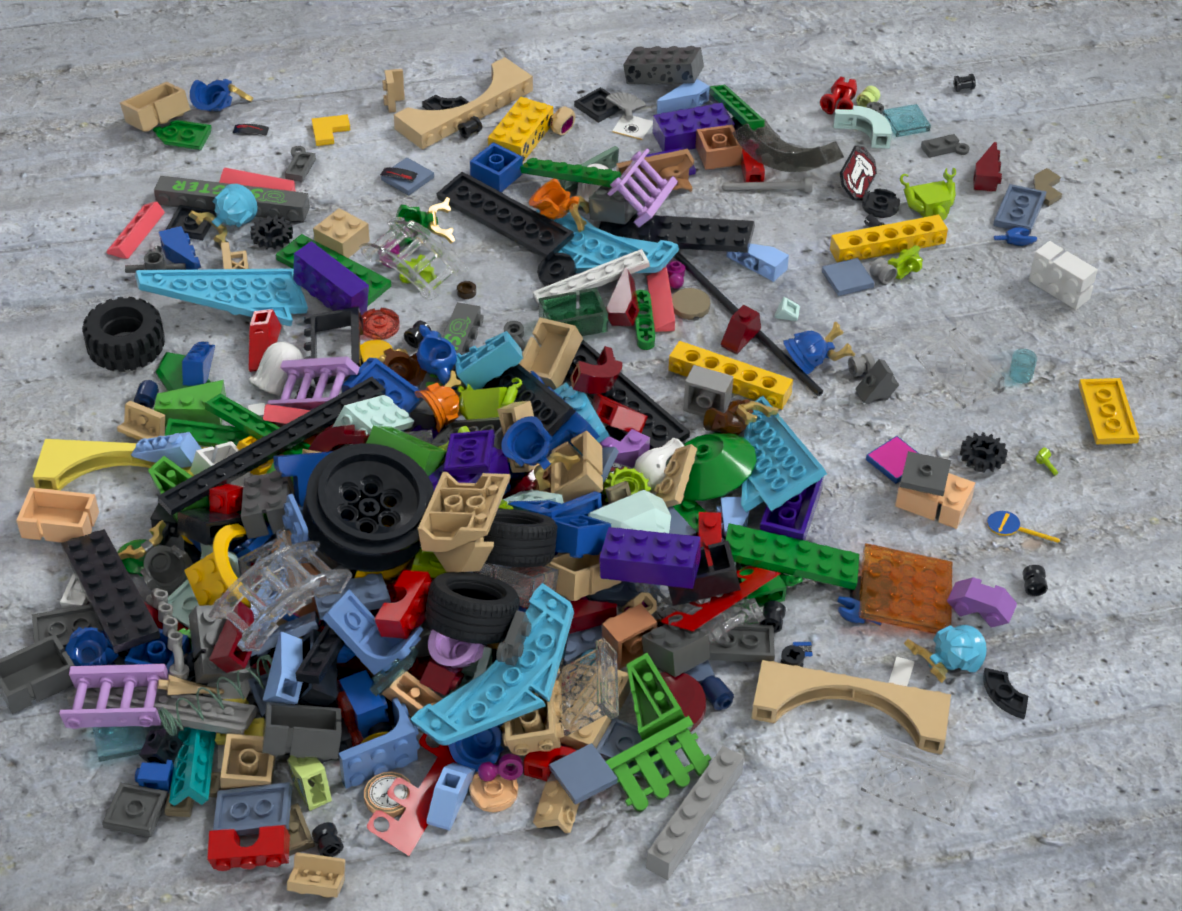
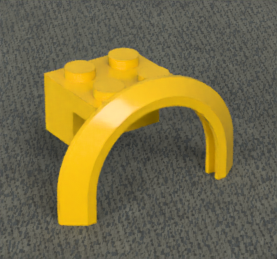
(213, 573)

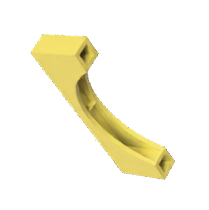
(69, 459)

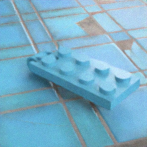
(583, 406)

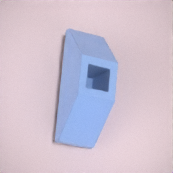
(449, 795)

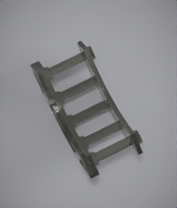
(775, 153)

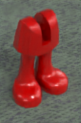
(839, 89)

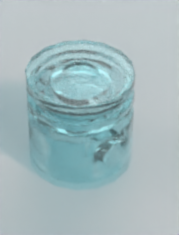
(1022, 365)

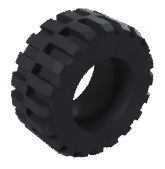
(128, 350)

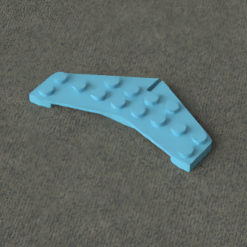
(596, 247)
(505, 689)

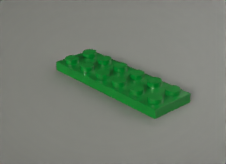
(377, 283)
(793, 556)

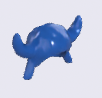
(436, 355)

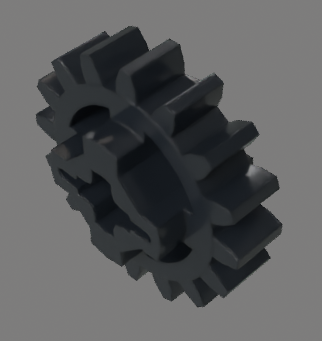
(271, 232)
(983, 452)

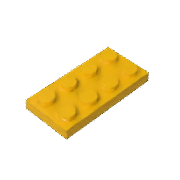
(1108, 411)

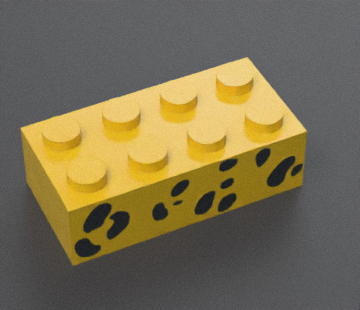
(523, 127)

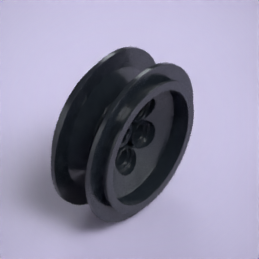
(351, 475)

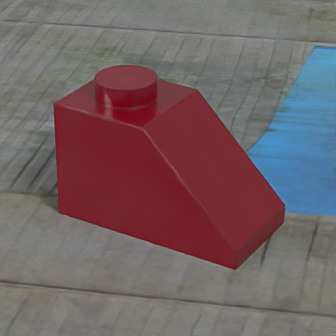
(741, 329)

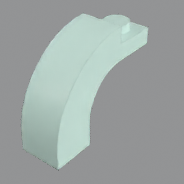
(865, 120)

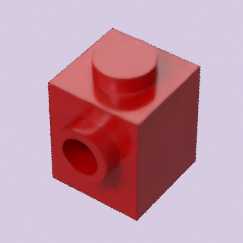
(226, 498)

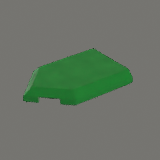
(184, 134)
(170, 371)

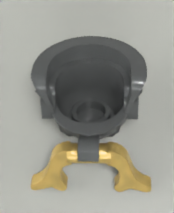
(162, 564)

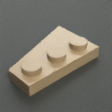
(677, 476)

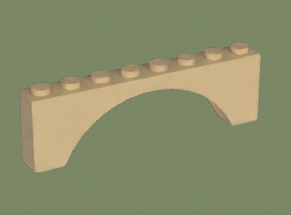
(431, 126)
(918, 710)

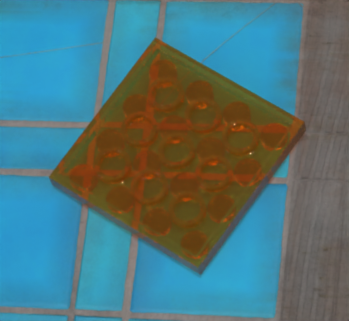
(905, 589)

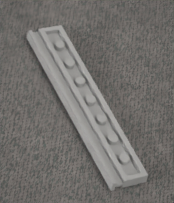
(231, 720)

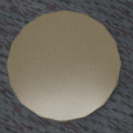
(690, 303)

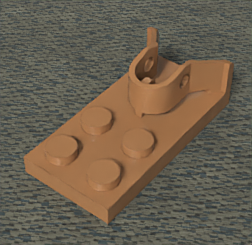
(667, 165)

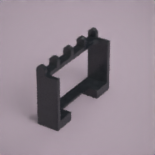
(334, 320)

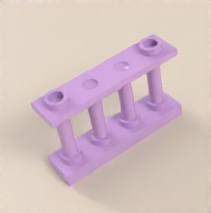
(657, 195)
(308, 370)
(106, 678)

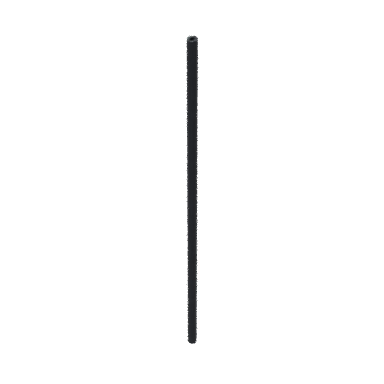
(760, 335)

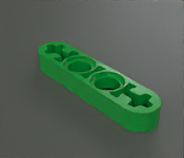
(645, 319)

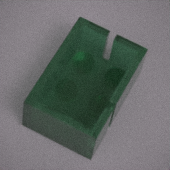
(588, 318)

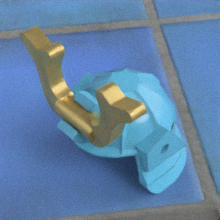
(233, 207)
(955, 648)

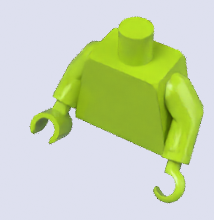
(932, 197)
(485, 402)

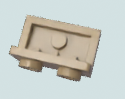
(394, 88)
(142, 422)
(555, 808)
(317, 875)

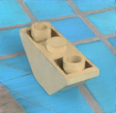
(466, 557)

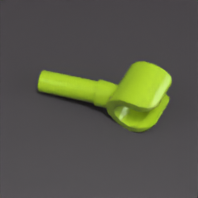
(1043, 457)

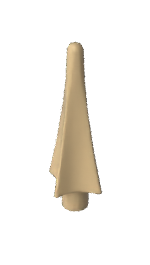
(178, 686)

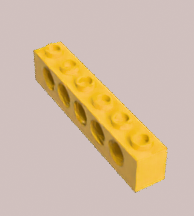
(888, 238)
(747, 379)

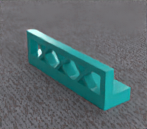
(193, 766)

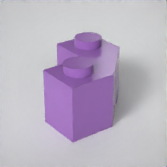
(629, 448)
(991, 603)

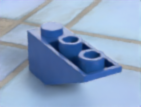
(177, 248)
(197, 364)

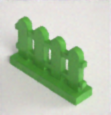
(665, 753)

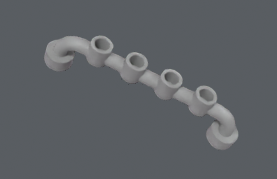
(159, 600)

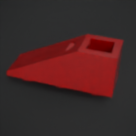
(262, 333)

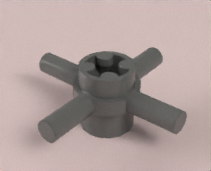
(155, 261)

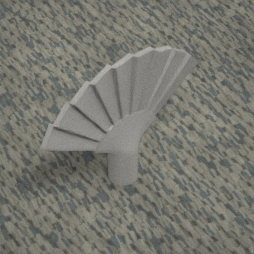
(626, 102)

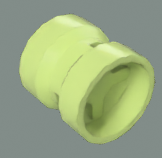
(869, 94)

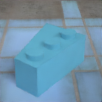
(488, 361)

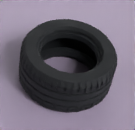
(521, 539)
(471, 607)

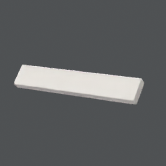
(596, 276)

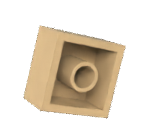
(342, 232)
(245, 763)

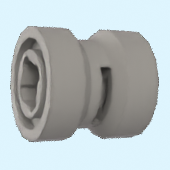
(882, 270)
(862, 364)

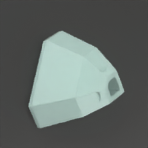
(636, 512)

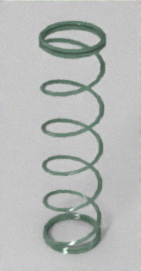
(163, 711)

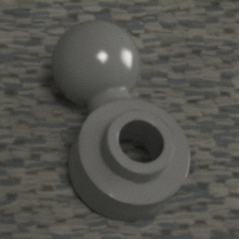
(516, 331)

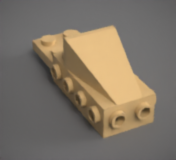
(537, 729)

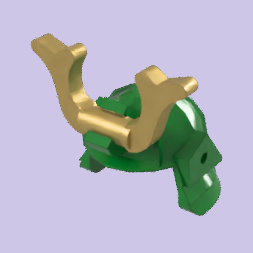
(427, 220)

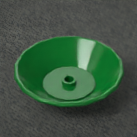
(719, 466)

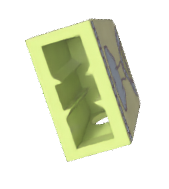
(310, 769)

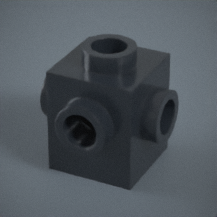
(160, 747)

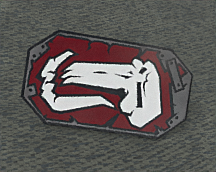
(858, 172)

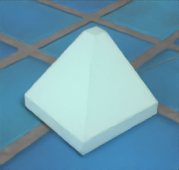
(787, 310)

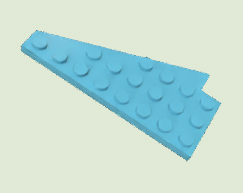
(230, 289)
(782, 463)

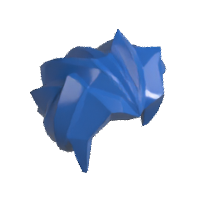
(90, 648)

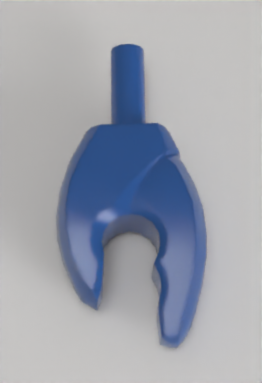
(1017, 236)
(853, 614)

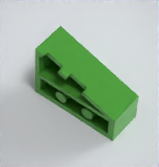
(190, 403)
(167, 475)
(652, 698)

